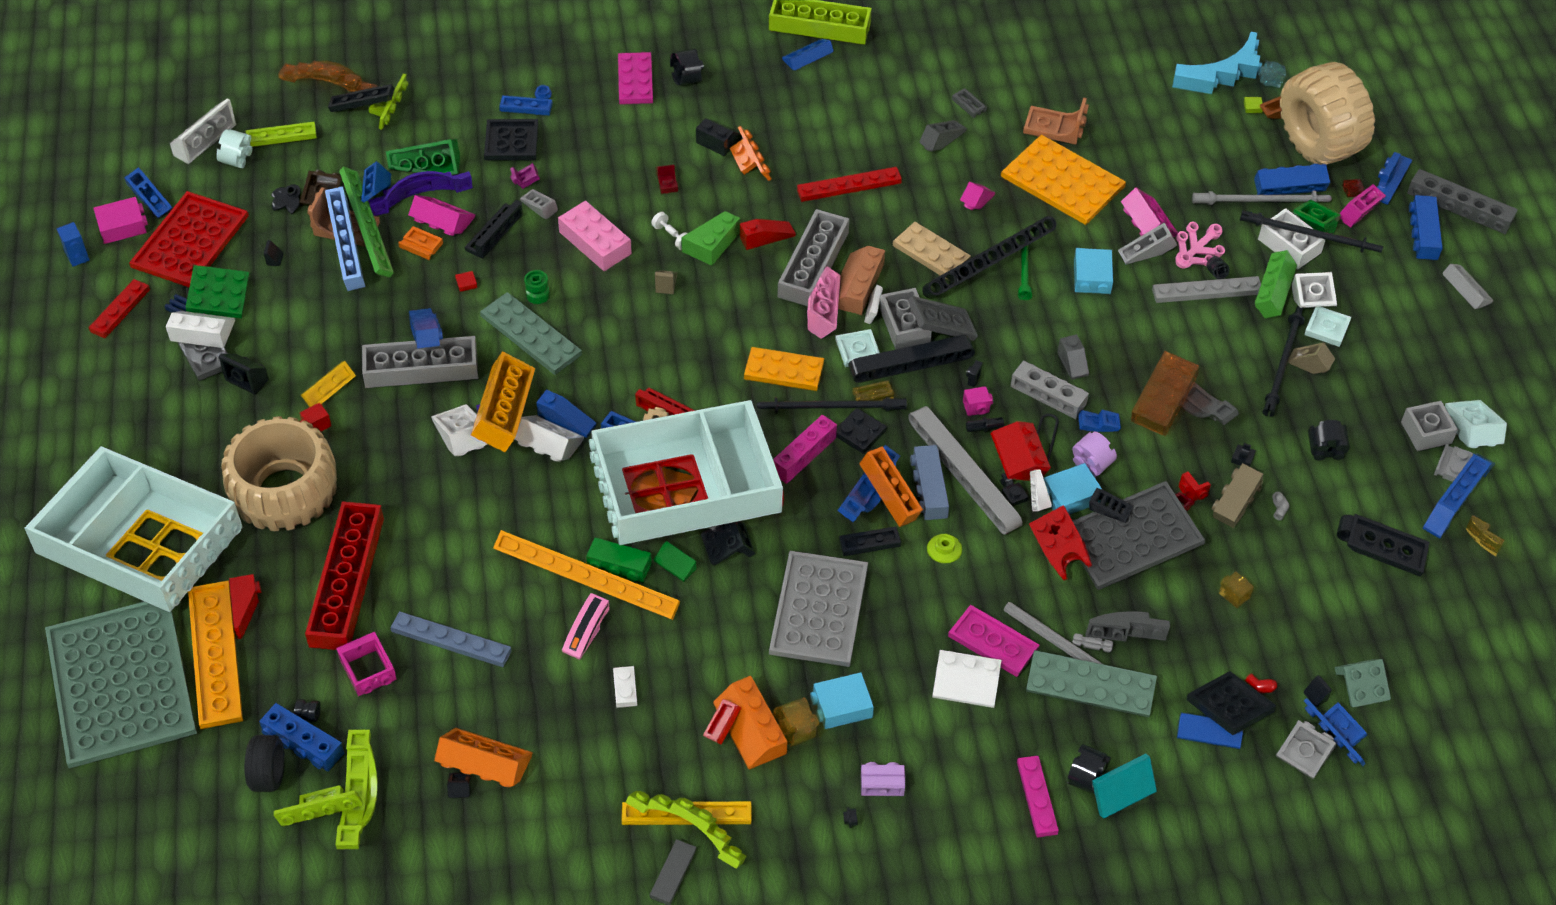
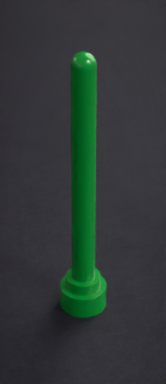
(1024, 290)

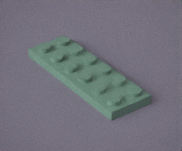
(531, 333)
(1091, 683)

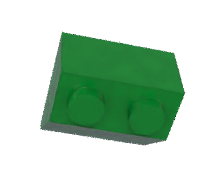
(1318, 216)

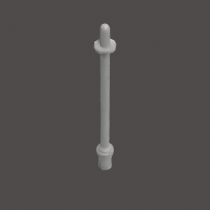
(1211, 198)

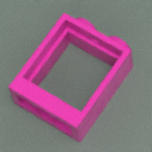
(358, 649)

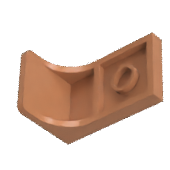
(1056, 124)
(321, 219)

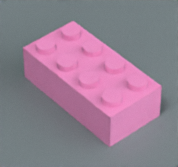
(594, 235)

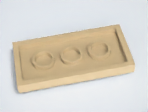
(930, 249)

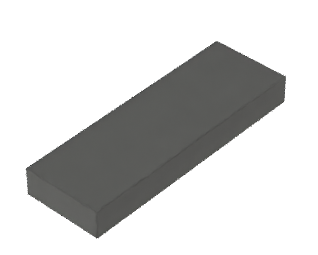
(673, 872)

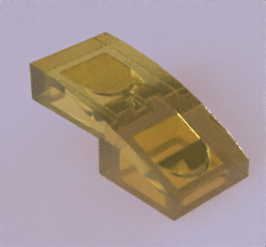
(1479, 532)

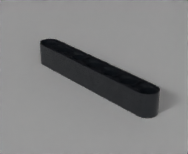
(911, 358)

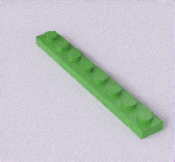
(366, 223)

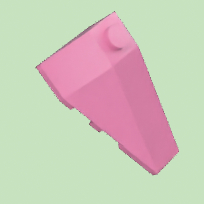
(823, 304)

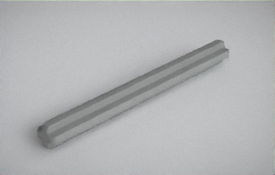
(1048, 633)

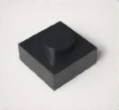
(974, 372)

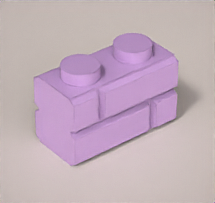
(882, 779)

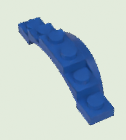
(863, 495)

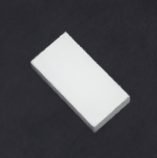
(873, 304)

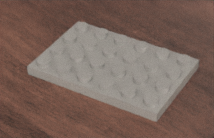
(818, 608)

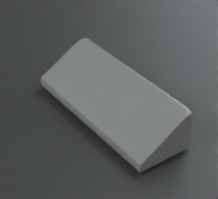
(1467, 286)

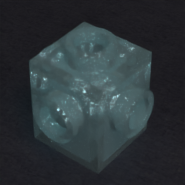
(1272, 74)

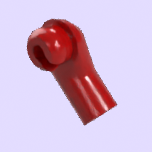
(1261, 686)

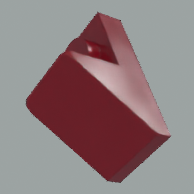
(667, 179)

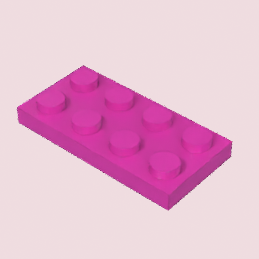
(635, 78)
(993, 640)

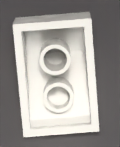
(456, 429)

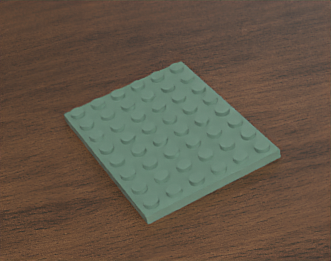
(119, 682)

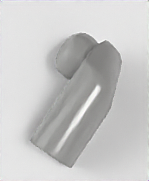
(1281, 504)

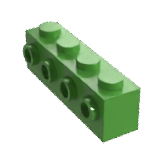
(1275, 284)

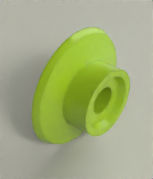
(947, 553)

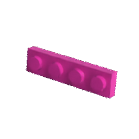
(1037, 796)

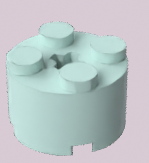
(234, 148)

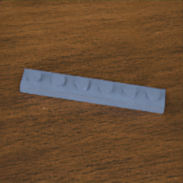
(451, 639)

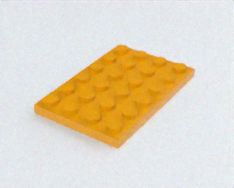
(1063, 179)

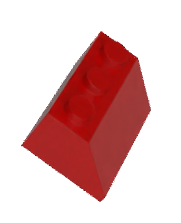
(1020, 450)

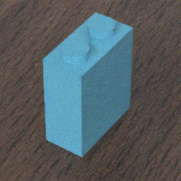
(1093, 271)
(1071, 488)
(842, 700)

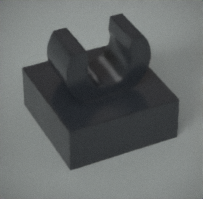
(1243, 454)

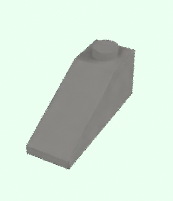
(1148, 245)

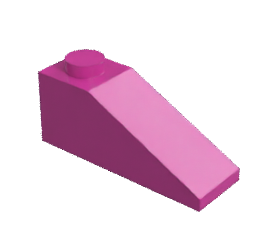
(1361, 205)

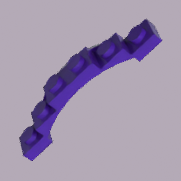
(419, 183)

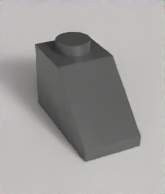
(1073, 356)

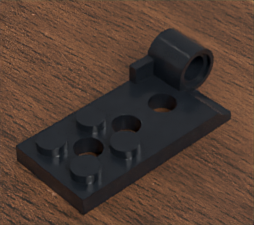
(1353, 531)

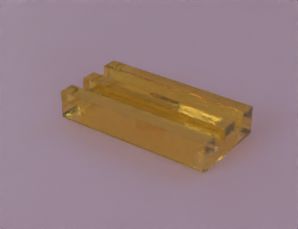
(873, 392)

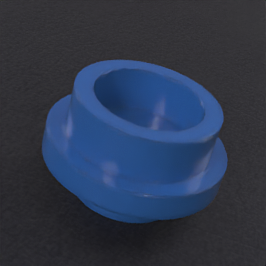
(543, 92)

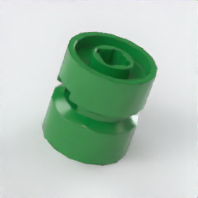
(537, 287)

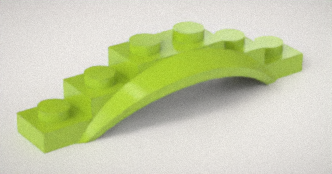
(361, 777)
(699, 817)

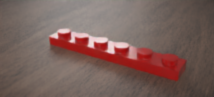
(849, 184)

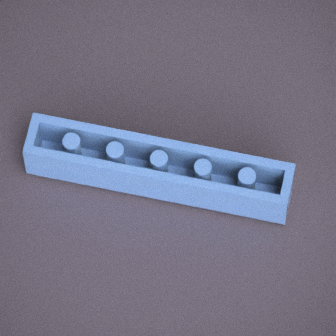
(345, 238)

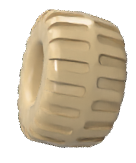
(1327, 113)
(272, 448)

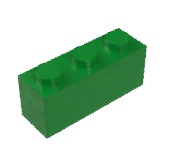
(619, 559)

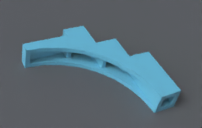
(1225, 72)

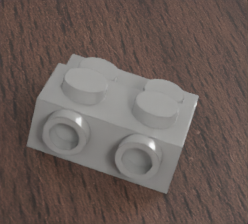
(1306, 749)

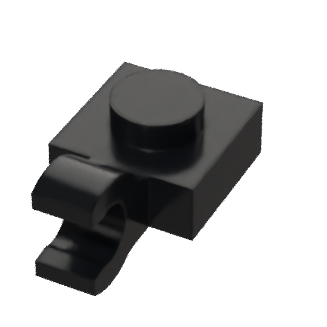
(1013, 492)

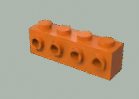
(891, 486)

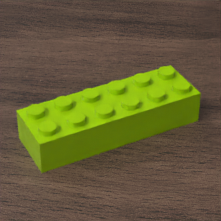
(821, 20)

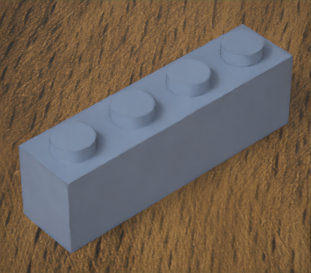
(930, 482)

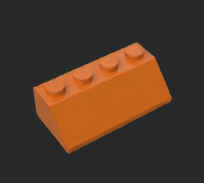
(755, 727)
(482, 757)

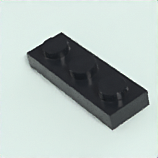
(869, 541)

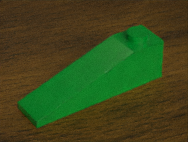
(434, 156)

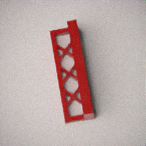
(650, 399)

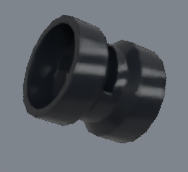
(1218, 267)
(307, 710)

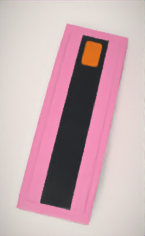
(586, 626)

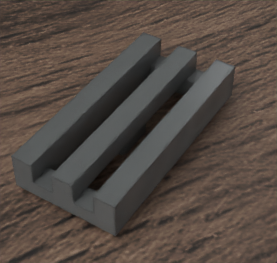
(966, 104)

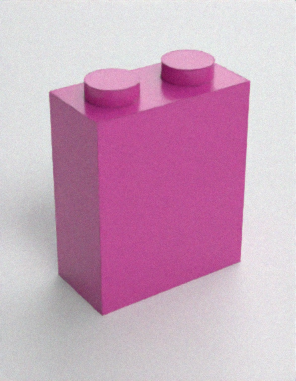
(120, 220)

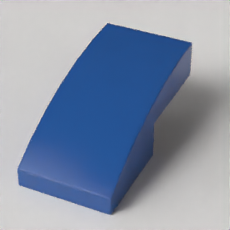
(1102, 422)

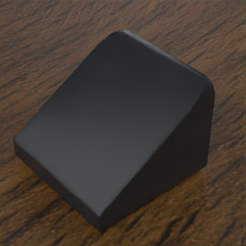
(272, 254)
(1318, 691)
(458, 785)

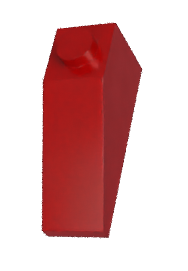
(763, 232)
(244, 601)

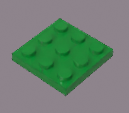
(217, 291)

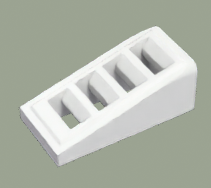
(1039, 493)

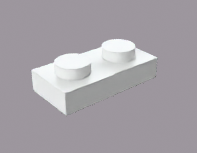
(625, 686)

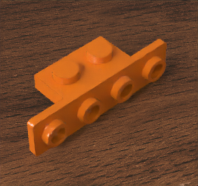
(747, 156)

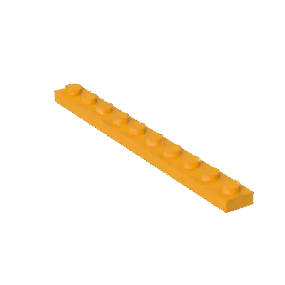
(587, 575)

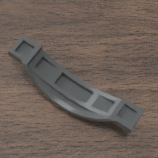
(1202, 405)

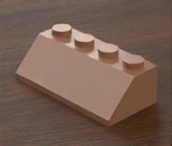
(860, 278)

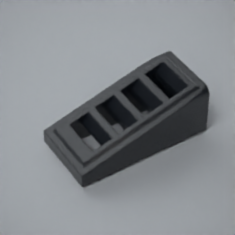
(1100, 508)

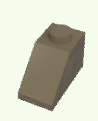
(1312, 358)

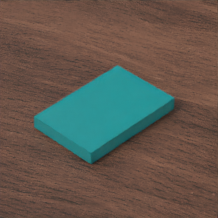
(1124, 786)

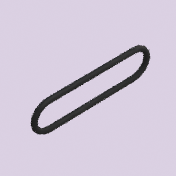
(1054, 433)

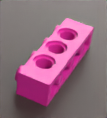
(805, 448)

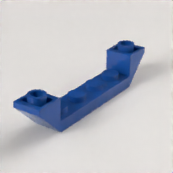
(1457, 494)

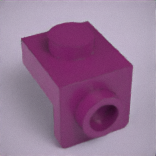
(525, 176)

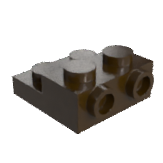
(316, 180)

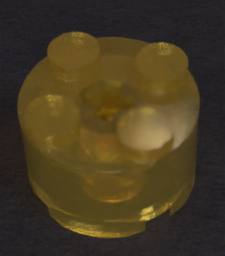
(796, 721)

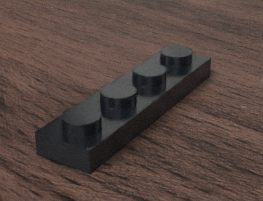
(361, 98)

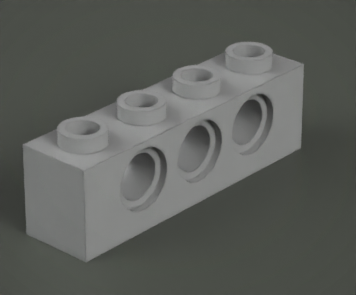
(1049, 389)

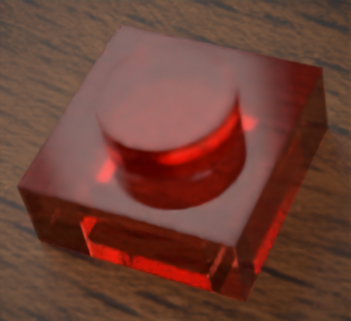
(1353, 187)

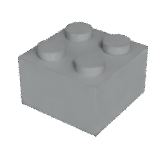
(1429, 425)

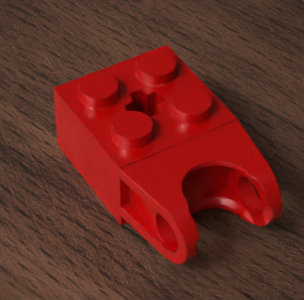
(1060, 540)

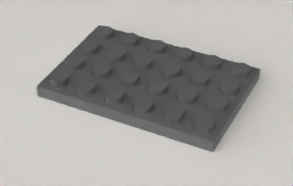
(1153, 534)

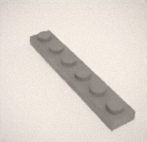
(1206, 289)

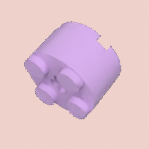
(1094, 452)

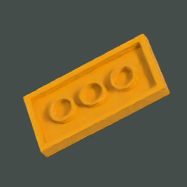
(784, 368)

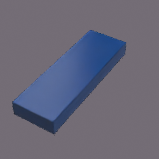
(525, 105)

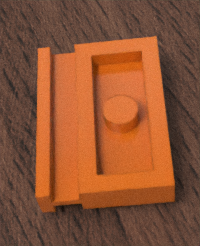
(421, 243)

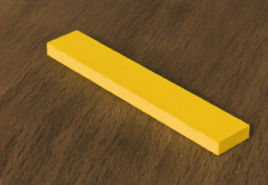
(725, 813)

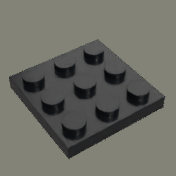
(511, 139)
(1231, 703)

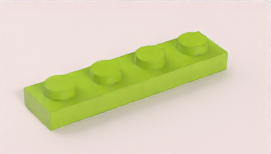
(282, 134)

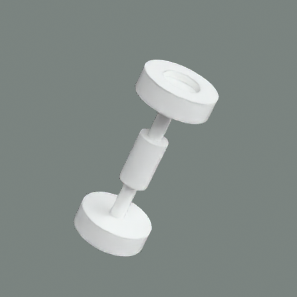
(660, 220)

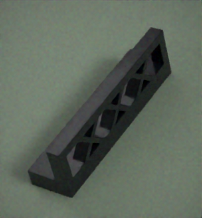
(495, 229)

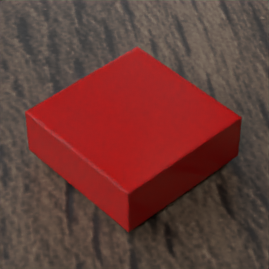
(466, 281)

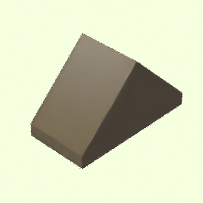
(665, 281)

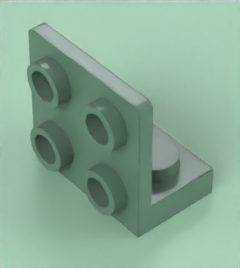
(1365, 682)

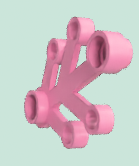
(1185, 259)

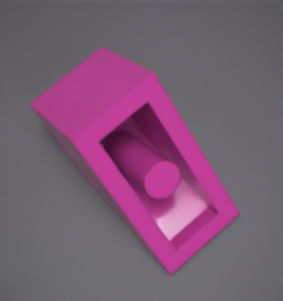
(976, 196)

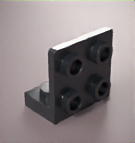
(725, 540)

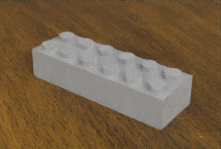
(812, 255)
(405, 364)

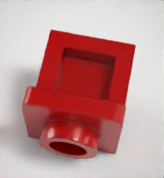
(1192, 489)

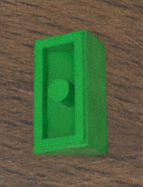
(675, 561)

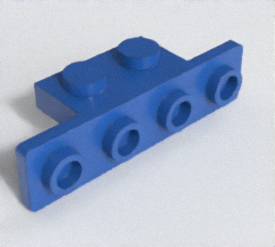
(1392, 175)
(1342, 726)

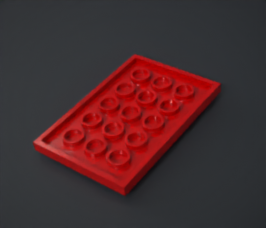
(188, 237)

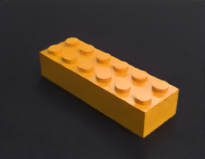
(503, 402)

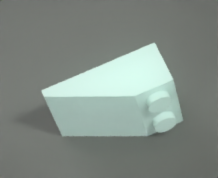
(1477, 423)

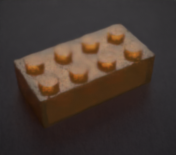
(1165, 393)

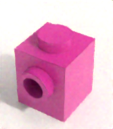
(977, 401)

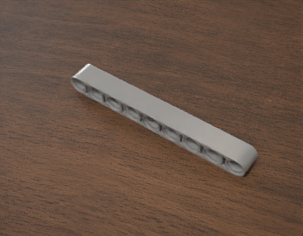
(966, 470)

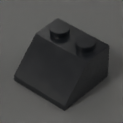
(716, 136)
(243, 372)

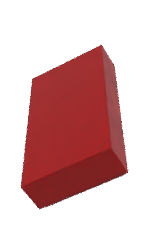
(722, 721)

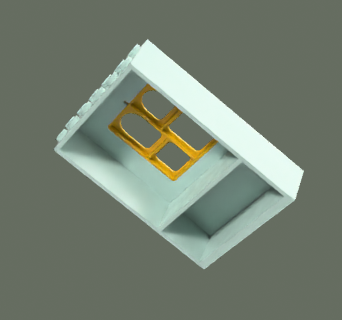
(105, 508)

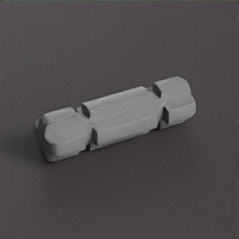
(1092, 643)

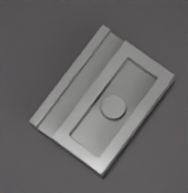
(1452, 462)

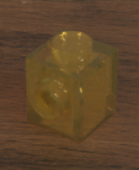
(1236, 589)

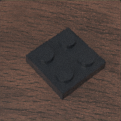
(860, 430)

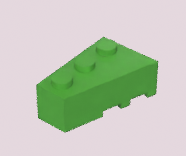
(711, 238)

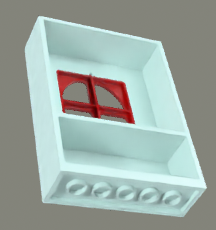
(714, 444)

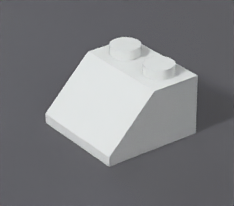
(1314, 290)

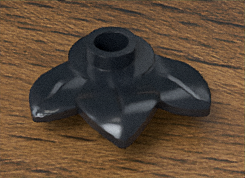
(284, 198)

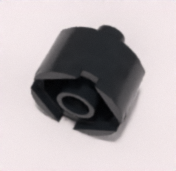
(686, 67)
(1329, 440)
(1087, 768)

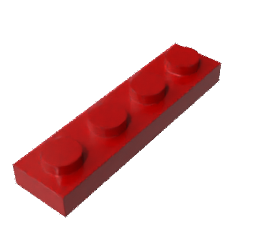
(119, 308)

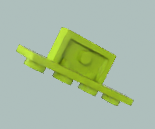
(384, 109)
(318, 804)

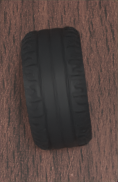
(264, 763)

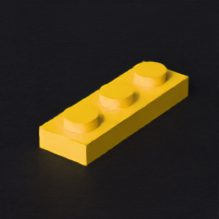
(328, 384)

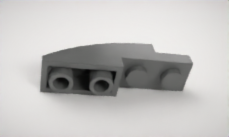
(1123, 624)

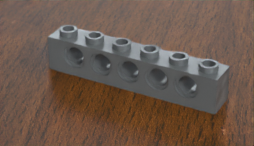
(1463, 201)

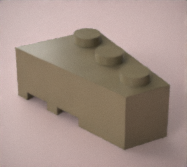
(1237, 495)

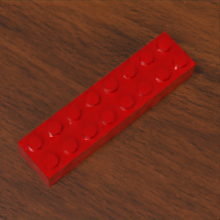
(344, 576)

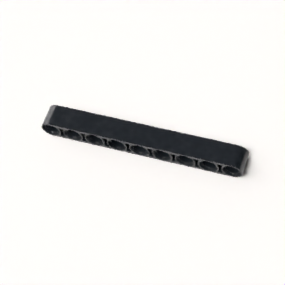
(984, 262)

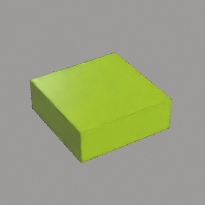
(1252, 104)

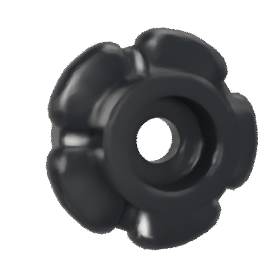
(850, 817)

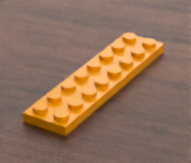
(215, 655)

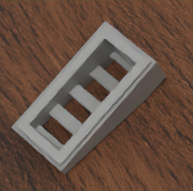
(540, 204)

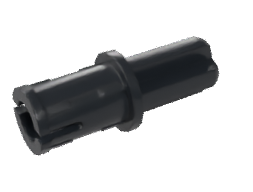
(985, 424)

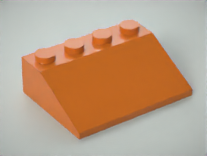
(649, 479)

